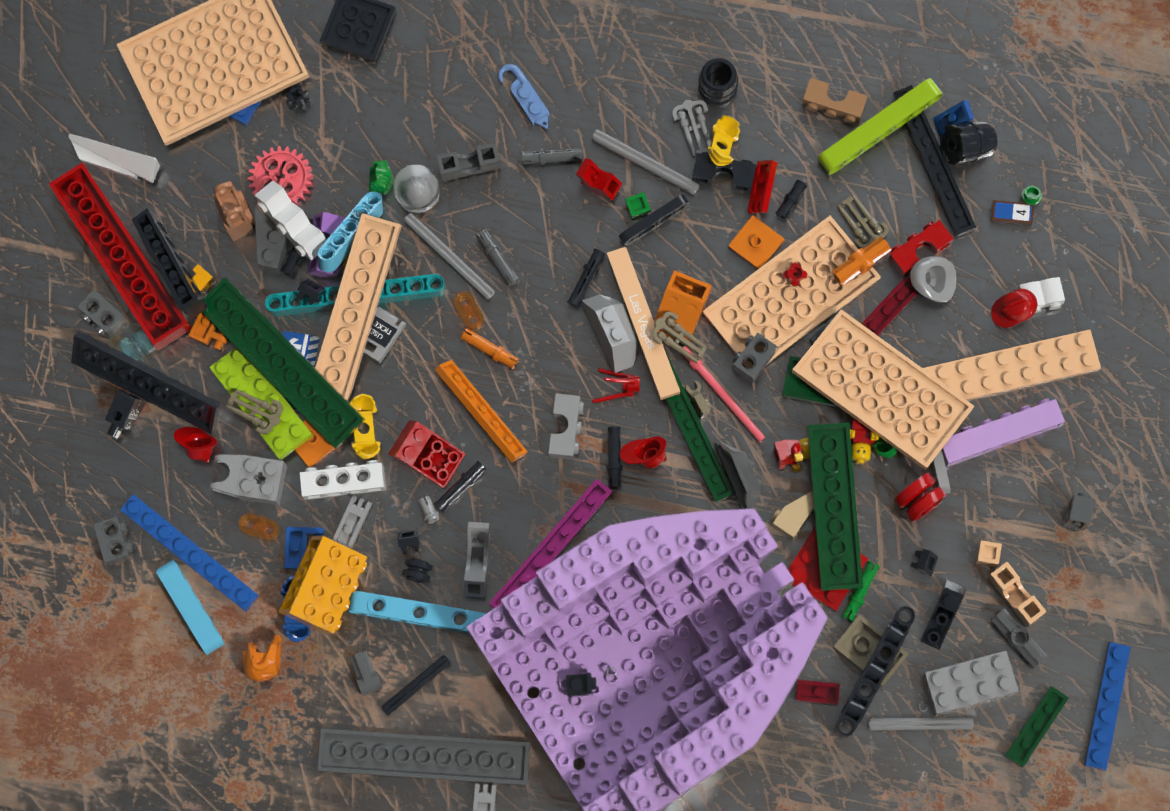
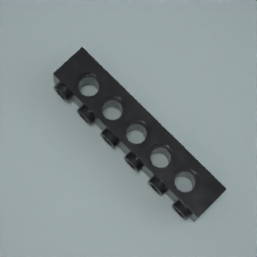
(170, 263)

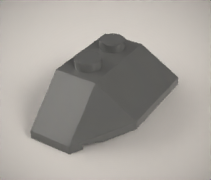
(740, 474)

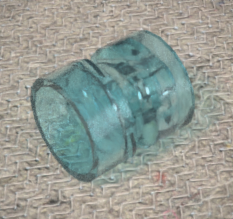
(137, 345)

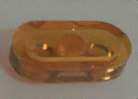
(470, 311)
(260, 526)

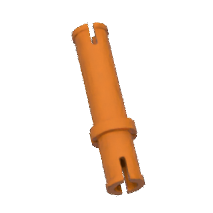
(489, 348)

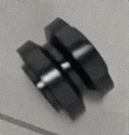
(417, 570)

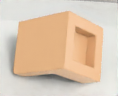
(988, 554)

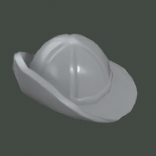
(416, 189)
(934, 278)

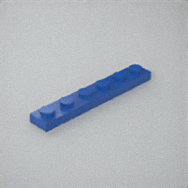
(1107, 706)

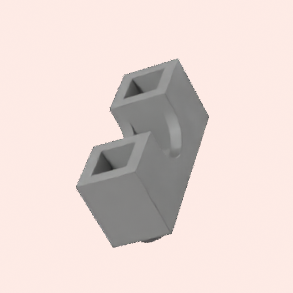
(564, 444)

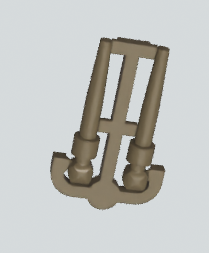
(862, 242)
(658, 338)
(264, 428)

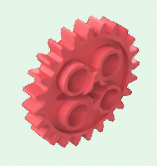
(298, 180)

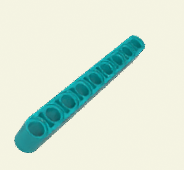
(386, 296)

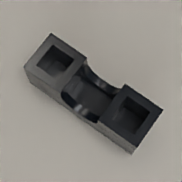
(741, 172)

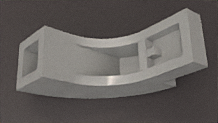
(477, 559)

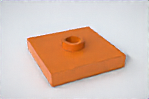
(756, 243)
(315, 448)

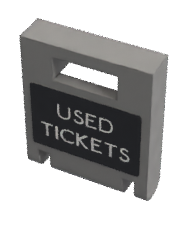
(383, 334)

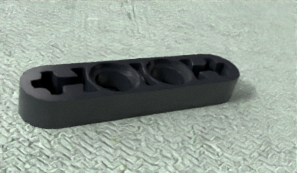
(654, 219)

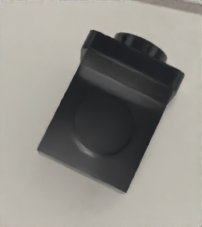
(580, 685)

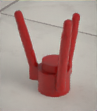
(630, 384)

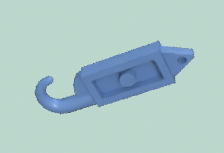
(526, 97)

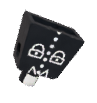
(125, 406)

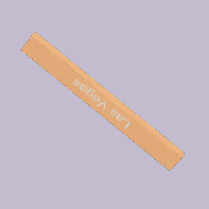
(642, 323)

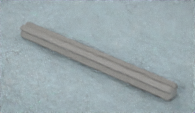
(645, 162)
(450, 257)

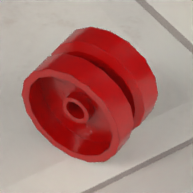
(918, 495)

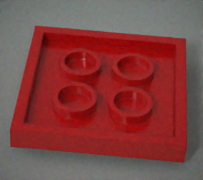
(806, 570)

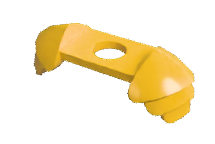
(725, 131)
(365, 444)

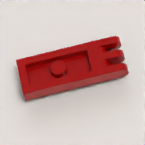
(762, 186)

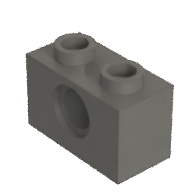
(1079, 511)

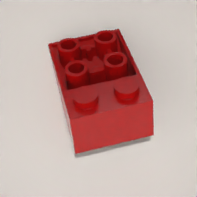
(426, 453)

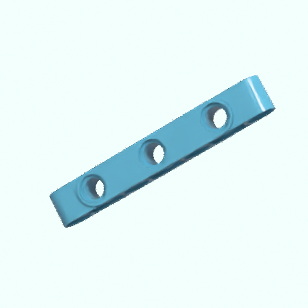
(404, 609)

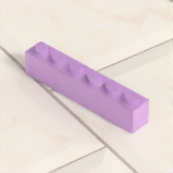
(1003, 432)

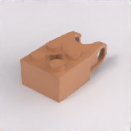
(231, 207)

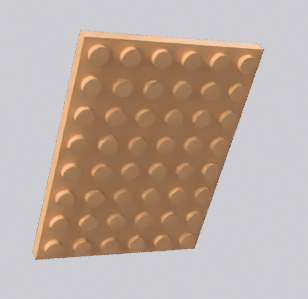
(211, 64)

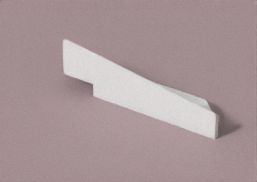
(115, 158)

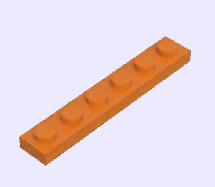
(481, 410)

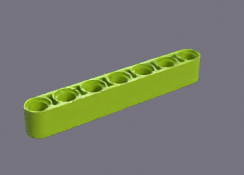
(880, 126)

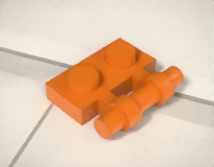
(204, 330)

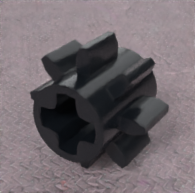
(300, 102)

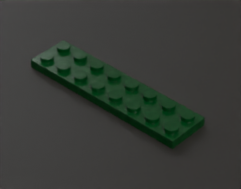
(834, 507)

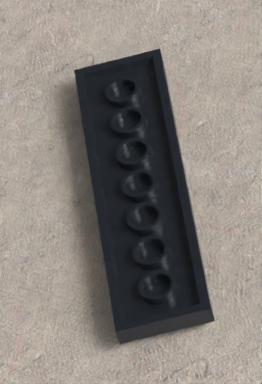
(145, 382)

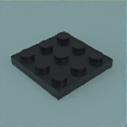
(358, 27)

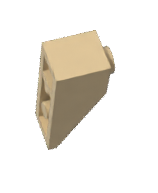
(793, 516)

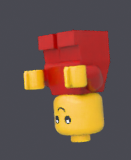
(861, 440)
(791, 452)

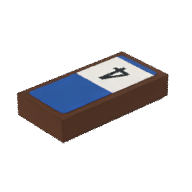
(1012, 212)

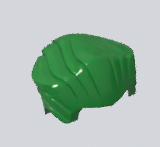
(380, 177)

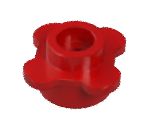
(795, 268)

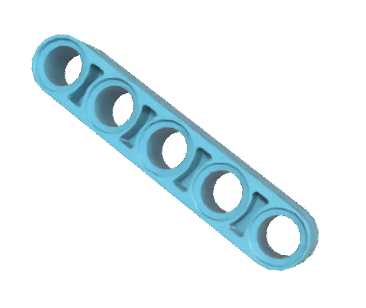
(340, 242)
(190, 607)

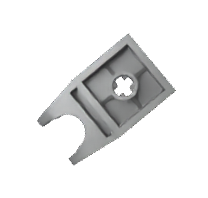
(244, 477)

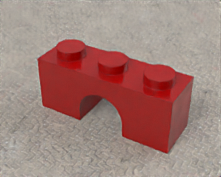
(933, 236)

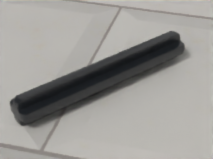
(415, 685)

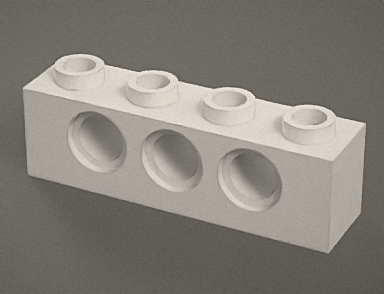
(374, 483)

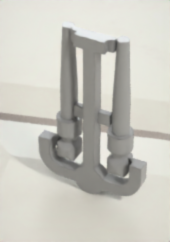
(688, 105)

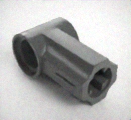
(366, 676)

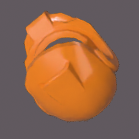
(265, 665)

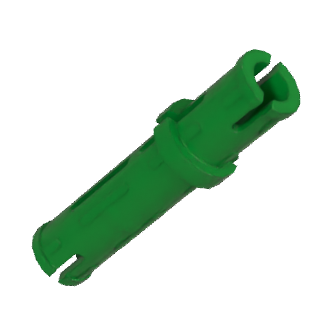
(858, 595)

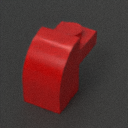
(598, 181)

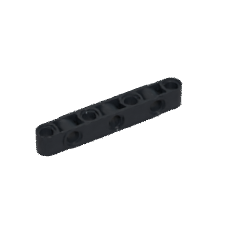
(875, 671)

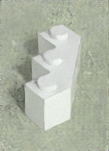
(290, 220)

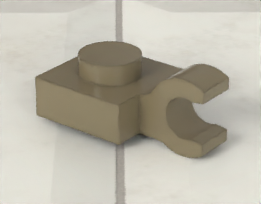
(700, 404)

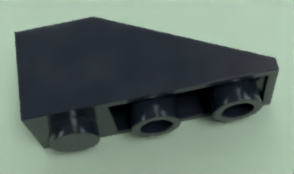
(943, 614)

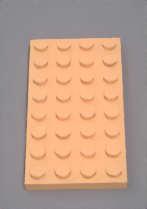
(784, 312)
(883, 389)

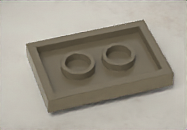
(860, 642)

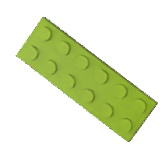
(239, 373)

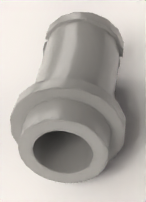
(428, 510)

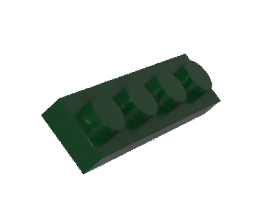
(1036, 726)

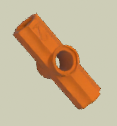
(861, 261)

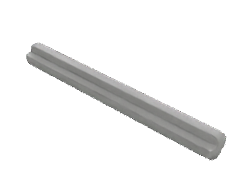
(920, 723)

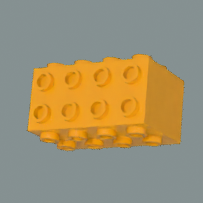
(323, 584)

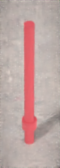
(725, 397)

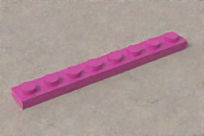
(557, 539)

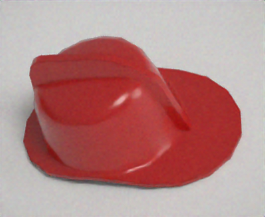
(1014, 308)
(196, 443)
(647, 452)

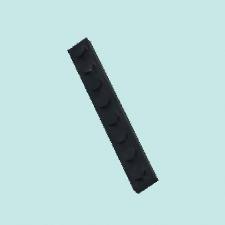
(939, 171)

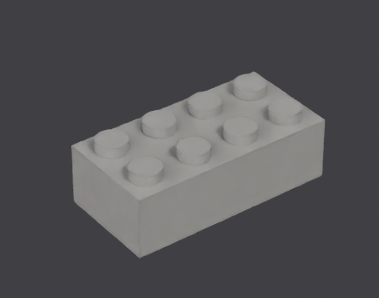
(970, 683)

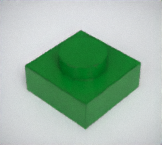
(638, 205)

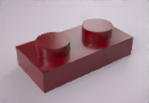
(817, 692)

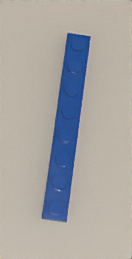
(189, 553)

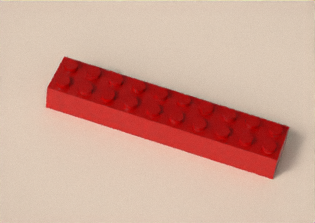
(120, 256)

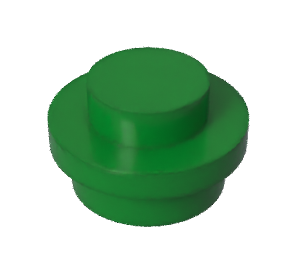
(1031, 195)

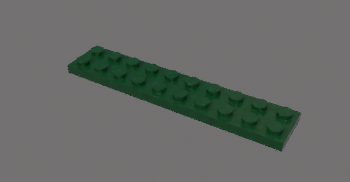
(281, 363)

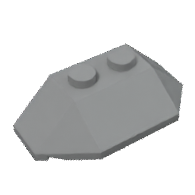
(613, 330)

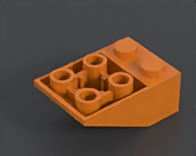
(686, 299)

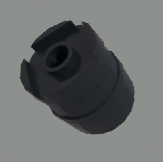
(722, 72)
(968, 142)

